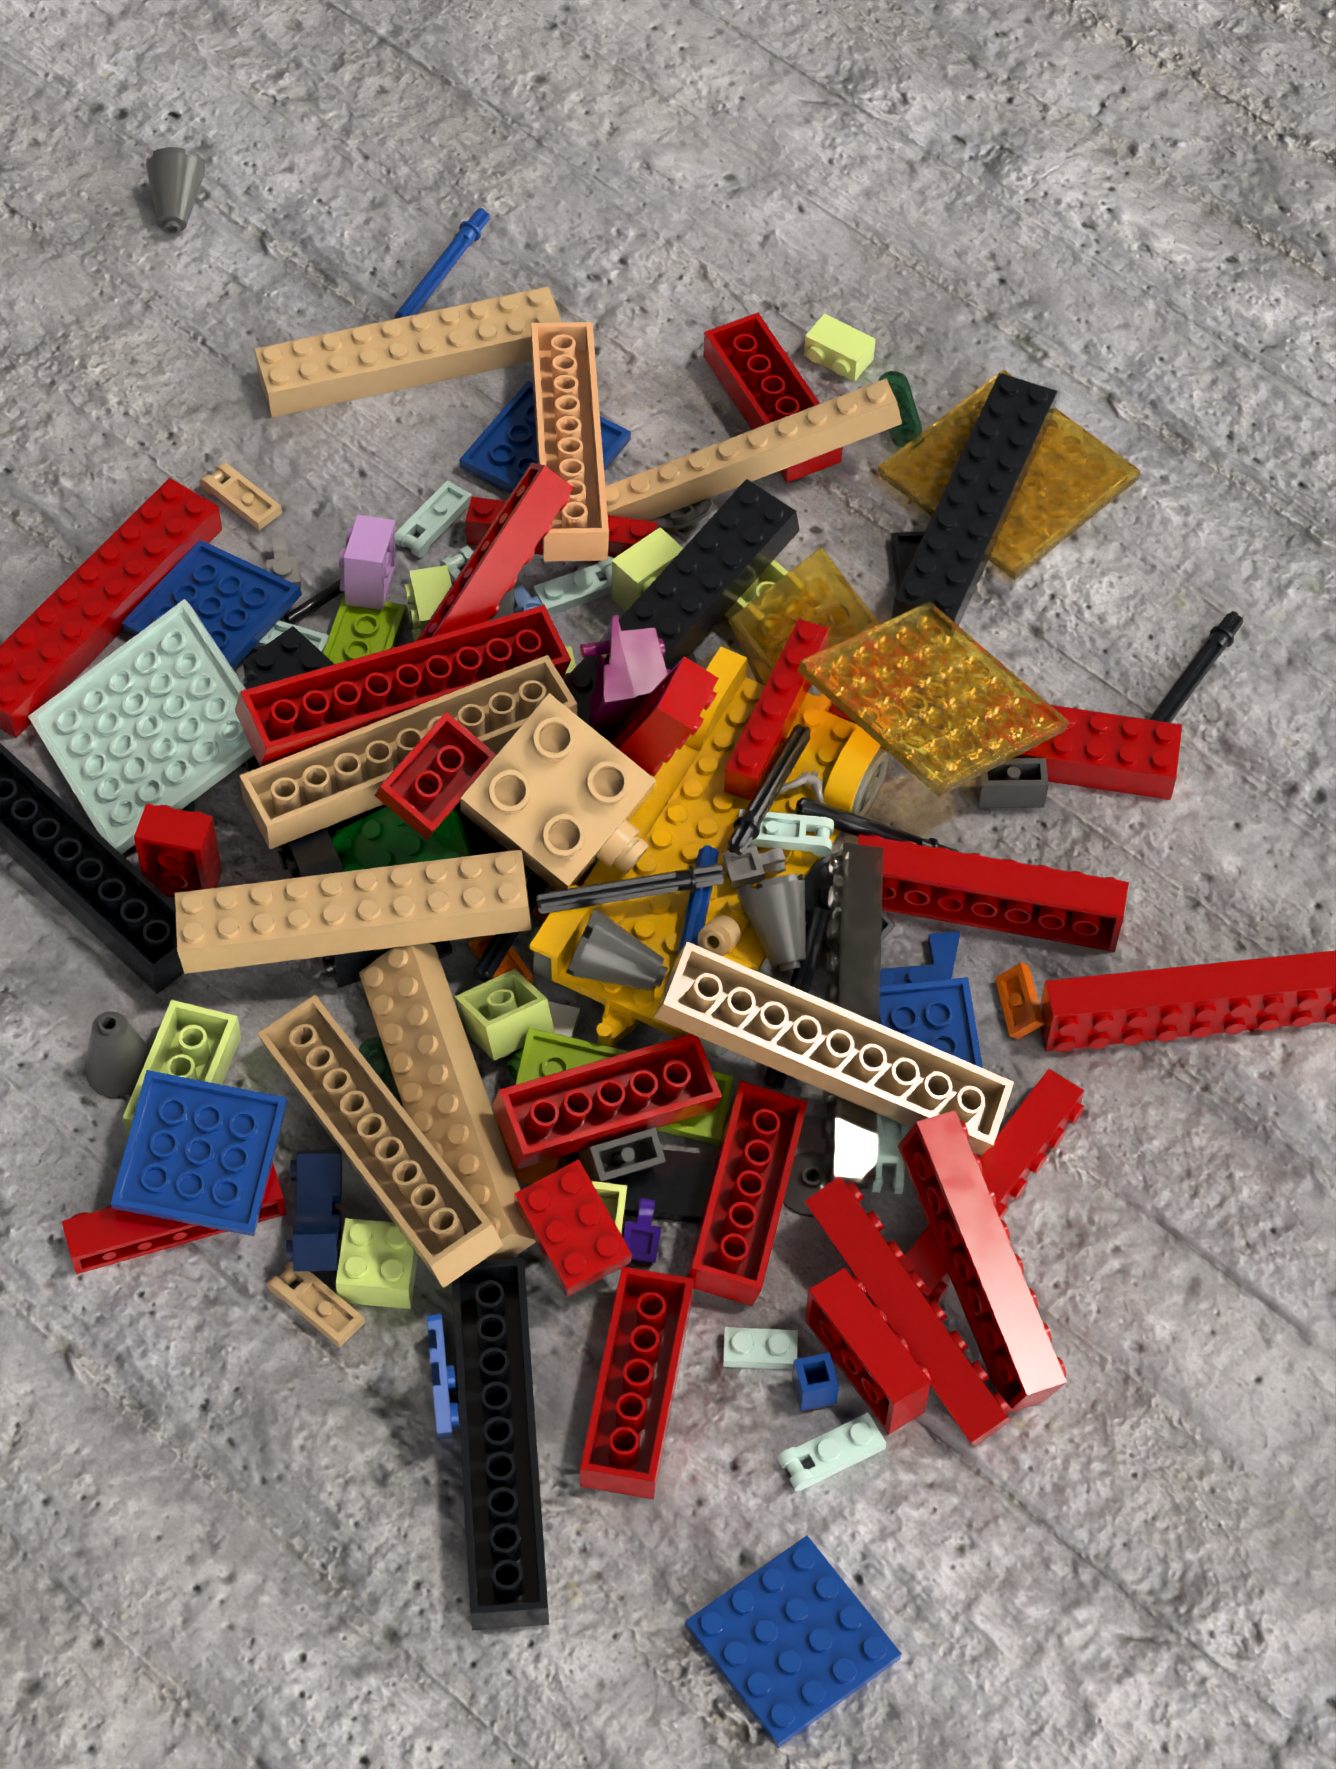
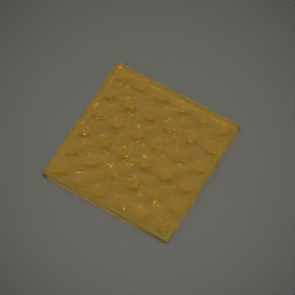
(1063, 488)
(933, 697)

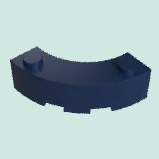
(316, 1220)

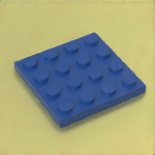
(510, 443)
(228, 595)
(934, 1014)
(199, 1153)
(792, 1641)

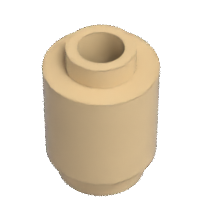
(719, 935)

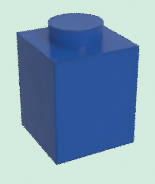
(815, 1381)

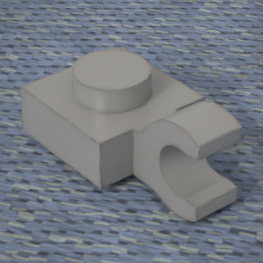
(282, 565)
(751, 865)

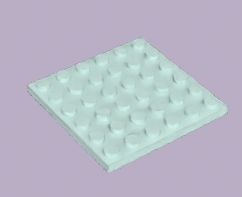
(147, 725)

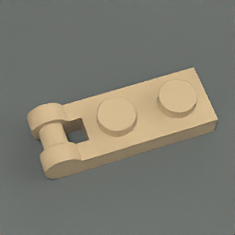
(241, 496)
(317, 1304)

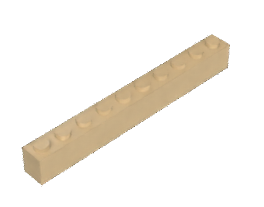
(755, 454)

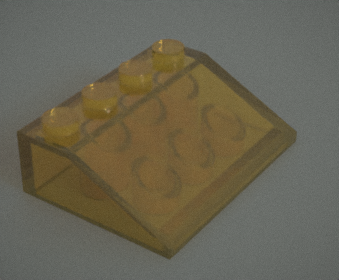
(809, 592)

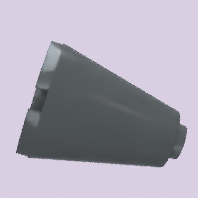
(174, 186)
(778, 918)
(615, 956)
(114, 1056)

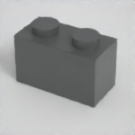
(1014, 784)
(622, 1156)

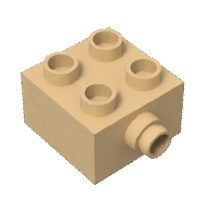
(561, 797)

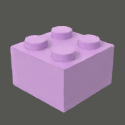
(368, 562)

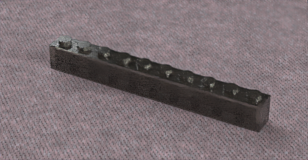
(854, 987)

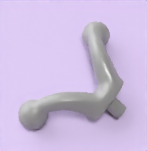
(810, 780)

